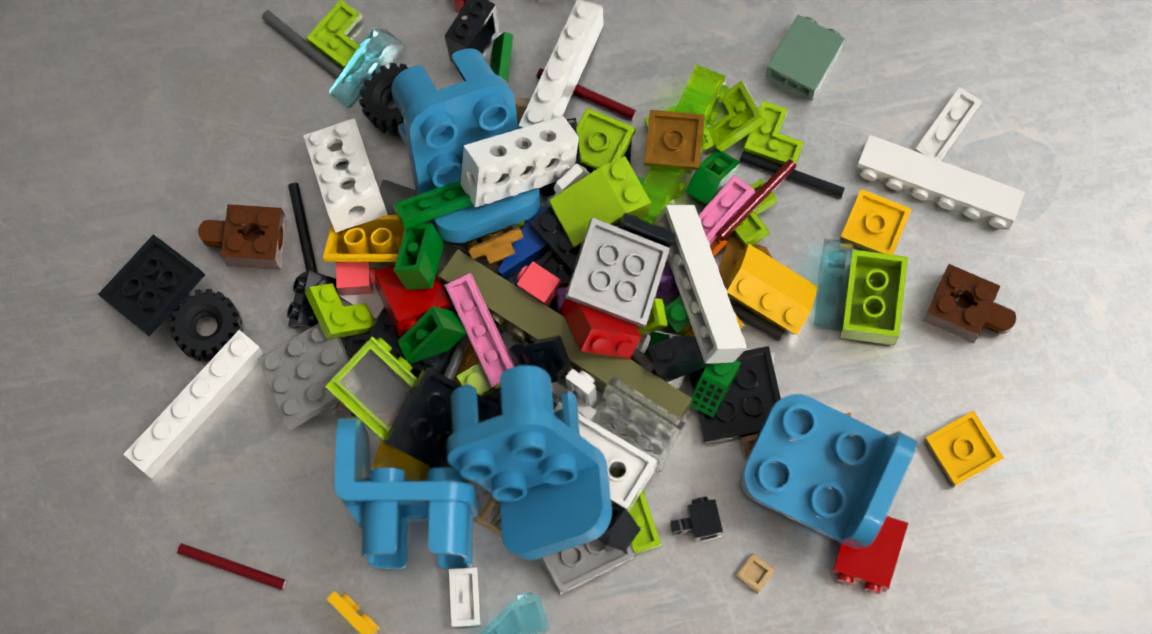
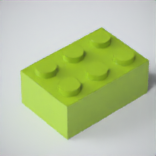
(874, 297)

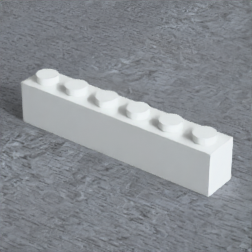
(565, 64)
(939, 182)
(701, 286)
(194, 404)

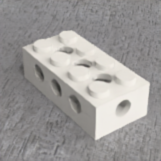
(518, 160)
(348, 203)
(621, 454)

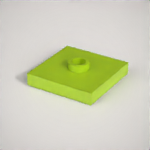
(602, 138)

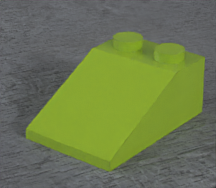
(602, 196)

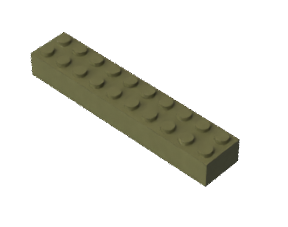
(532, 320)

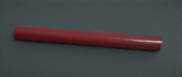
(600, 100)
(756, 200)
(231, 566)

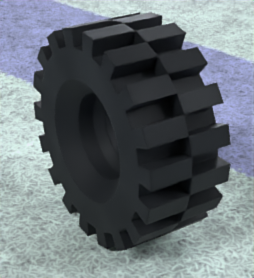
(377, 97)
(194, 309)

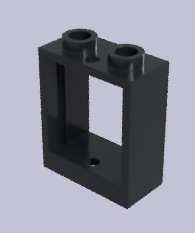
(476, 31)

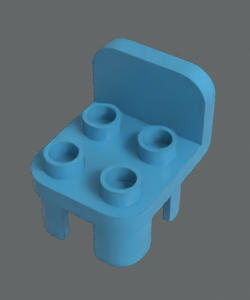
(446, 120)
(534, 463)
(826, 469)
(388, 502)

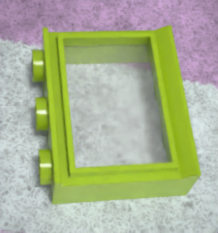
(374, 386)

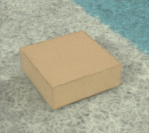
(755, 573)

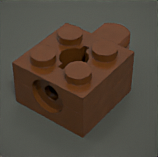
(244, 244)
(966, 305)

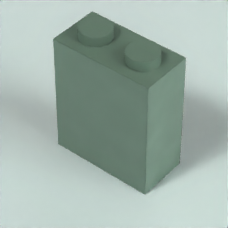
(805, 56)

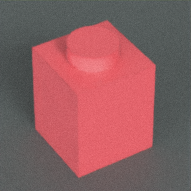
(355, 278)
(538, 283)

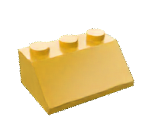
(368, 242)
(771, 290)

